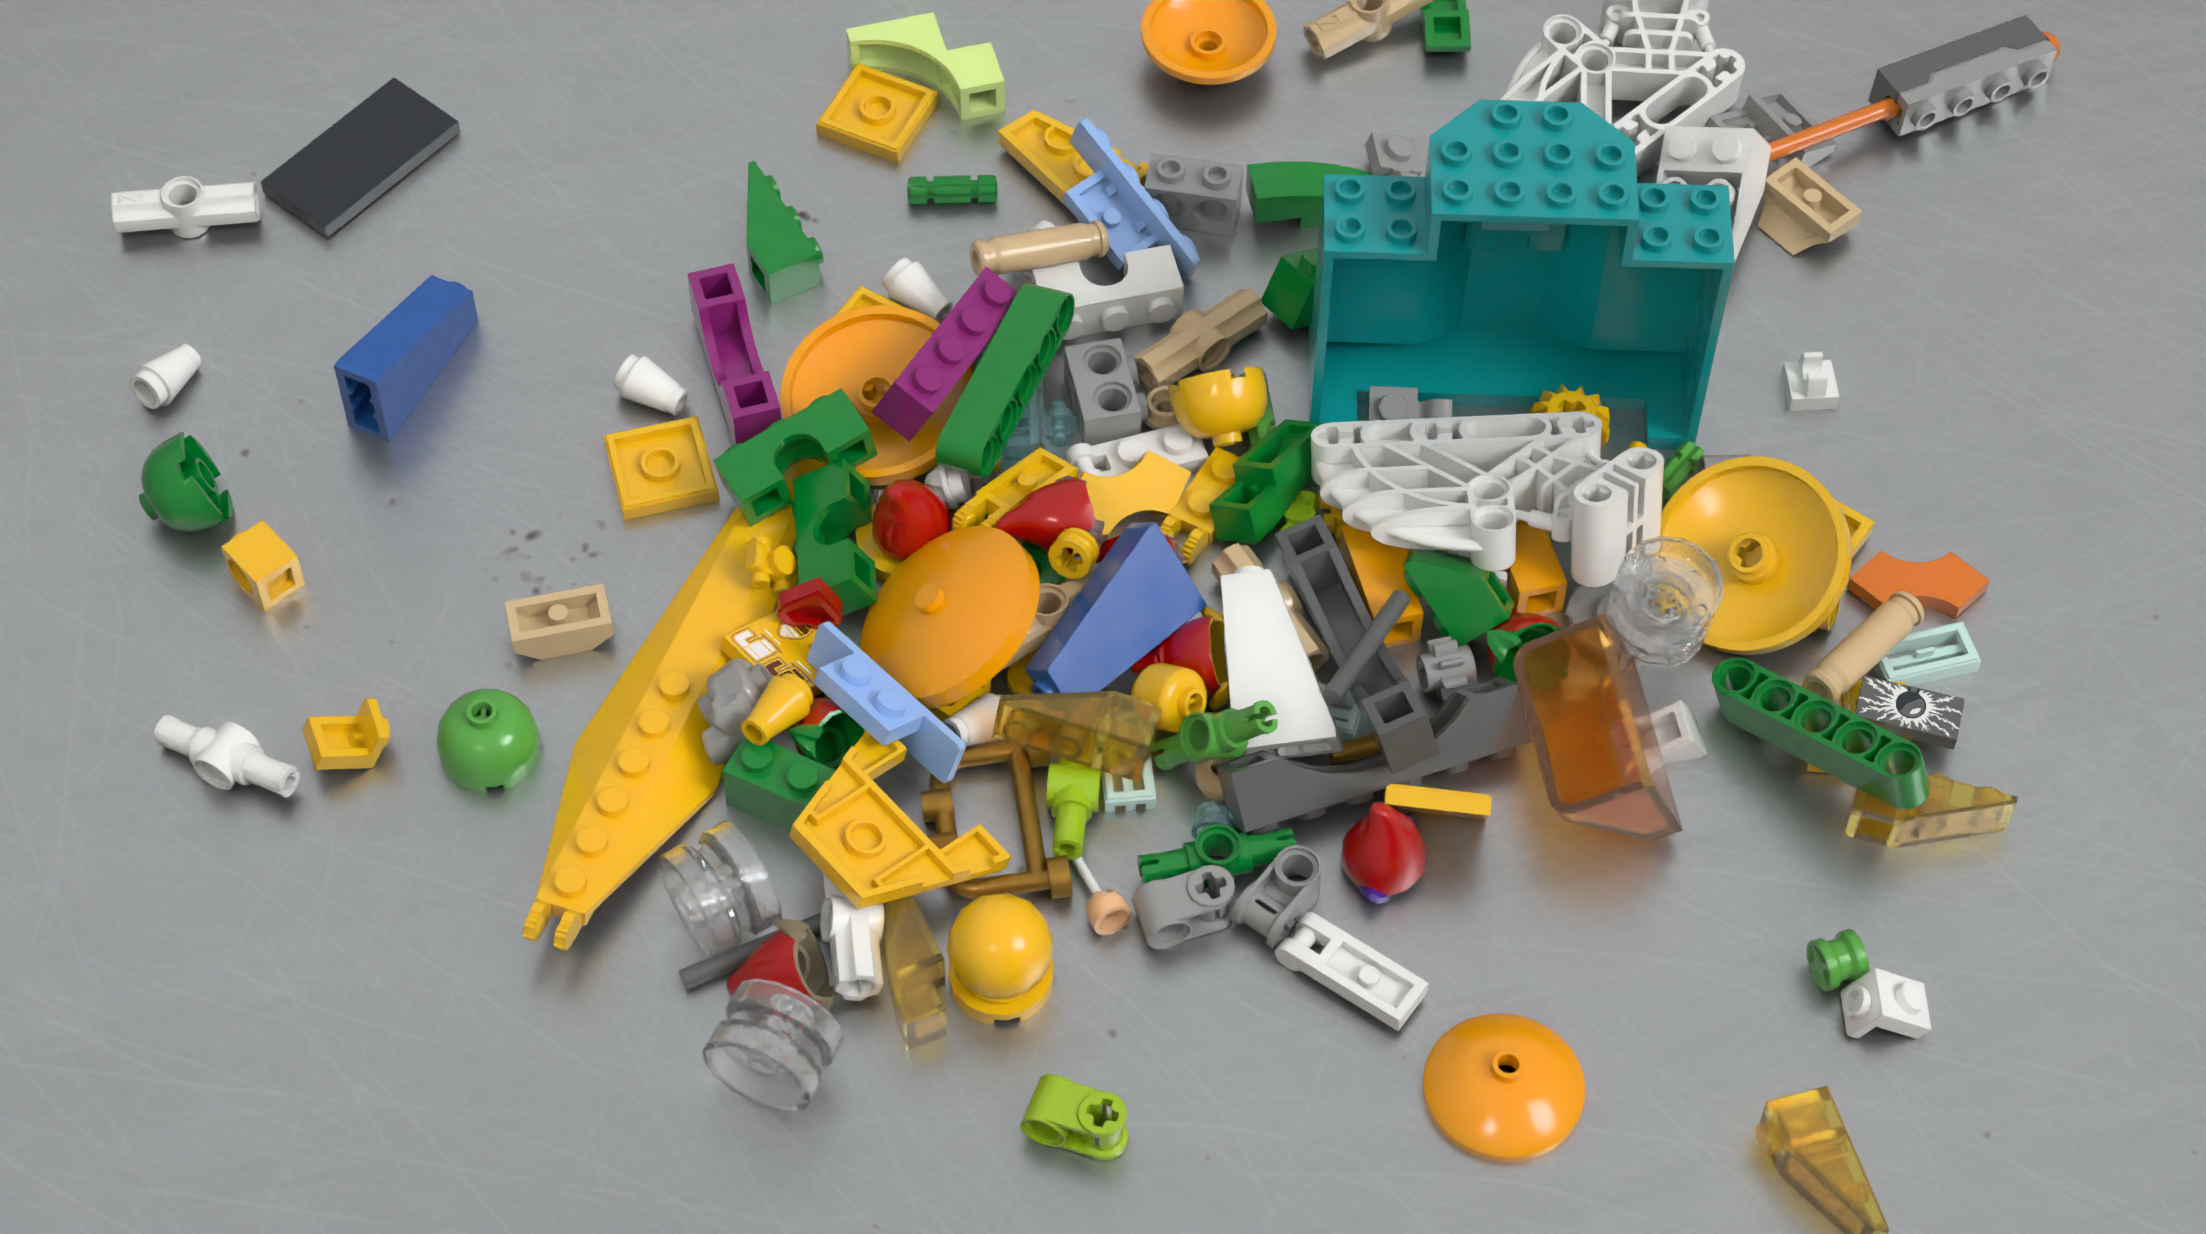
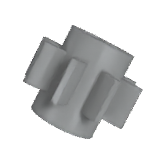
(1445, 667)

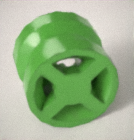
(1837, 959)

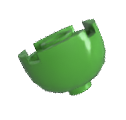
(488, 740)

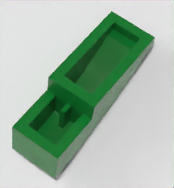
(1290, 190)
(1265, 483)

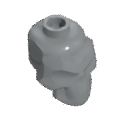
(728, 702)

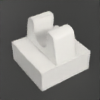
(1810, 383)

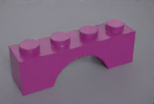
(730, 349)
(946, 355)

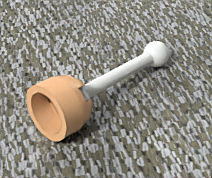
(1105, 909)

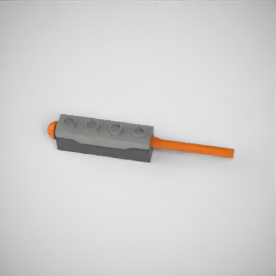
(1943, 83)

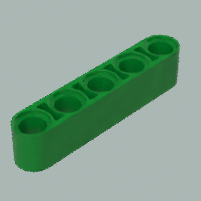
(1005, 380)
(1821, 733)

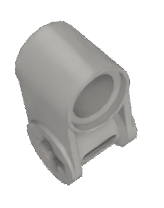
(1275, 903)
(1182, 908)

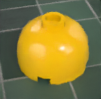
(1219, 404)

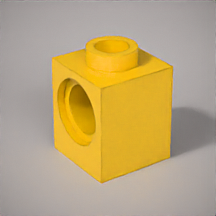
(263, 565)

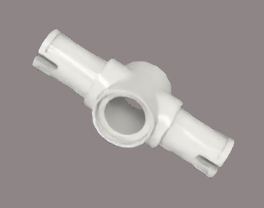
(226, 755)

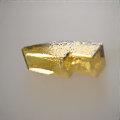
(914, 974)

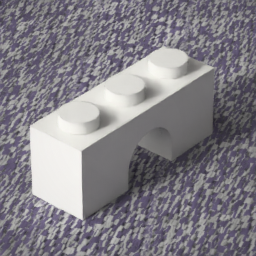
(1146, 295)

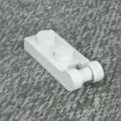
(1122, 454)
(1353, 970)

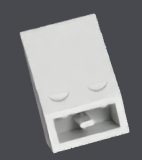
(1723, 158)

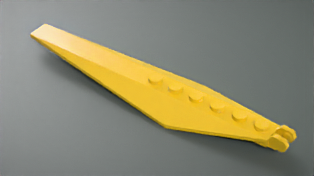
(643, 754)

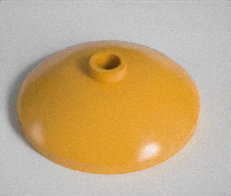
(1208, 38)
(1497, 1111)

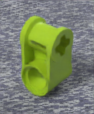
(1073, 1116)

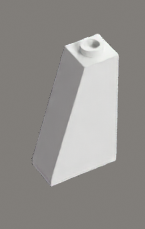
(1272, 665)

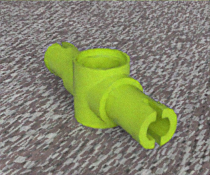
(1072, 797)

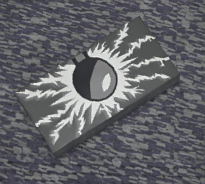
(1911, 711)

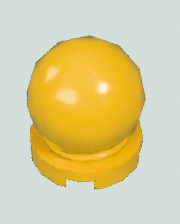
(1000, 959)

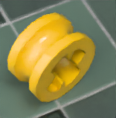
(1080, 542)

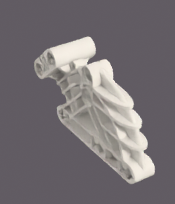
(1649, 67)
(1477, 476)

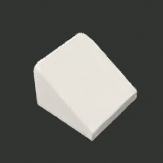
(1678, 733)

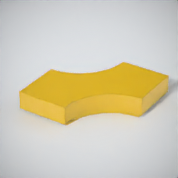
(1147, 488)

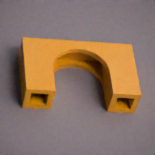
(1377, 570)

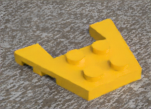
(873, 846)

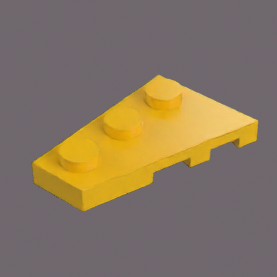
(1046, 152)

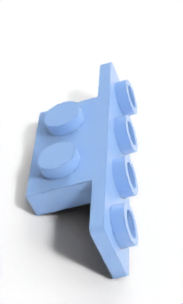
(1123, 204)
(882, 703)

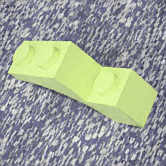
(915, 48)

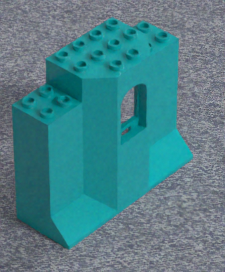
(1521, 272)

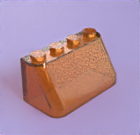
(1595, 732)

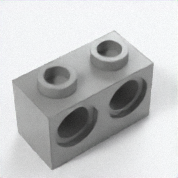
(1197, 192)
(1103, 391)

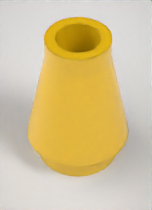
(780, 706)

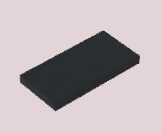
(360, 157)

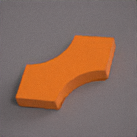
(1939, 584)

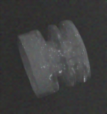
(1664, 600)

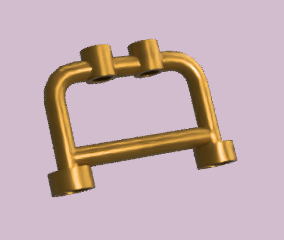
(1040, 871)

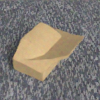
(1804, 209)
(559, 622)

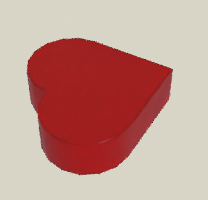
(810, 605)

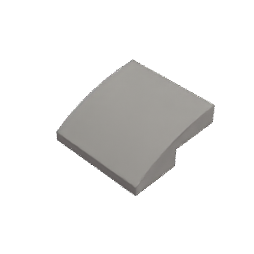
(1774, 116)

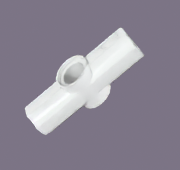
(185, 207)
(853, 944)

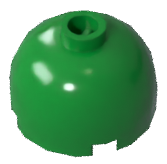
(182, 486)

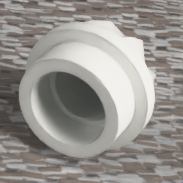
(950, 485)

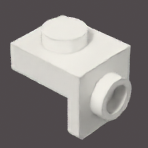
(1887, 1003)

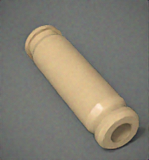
(1040, 248)
(1865, 646)

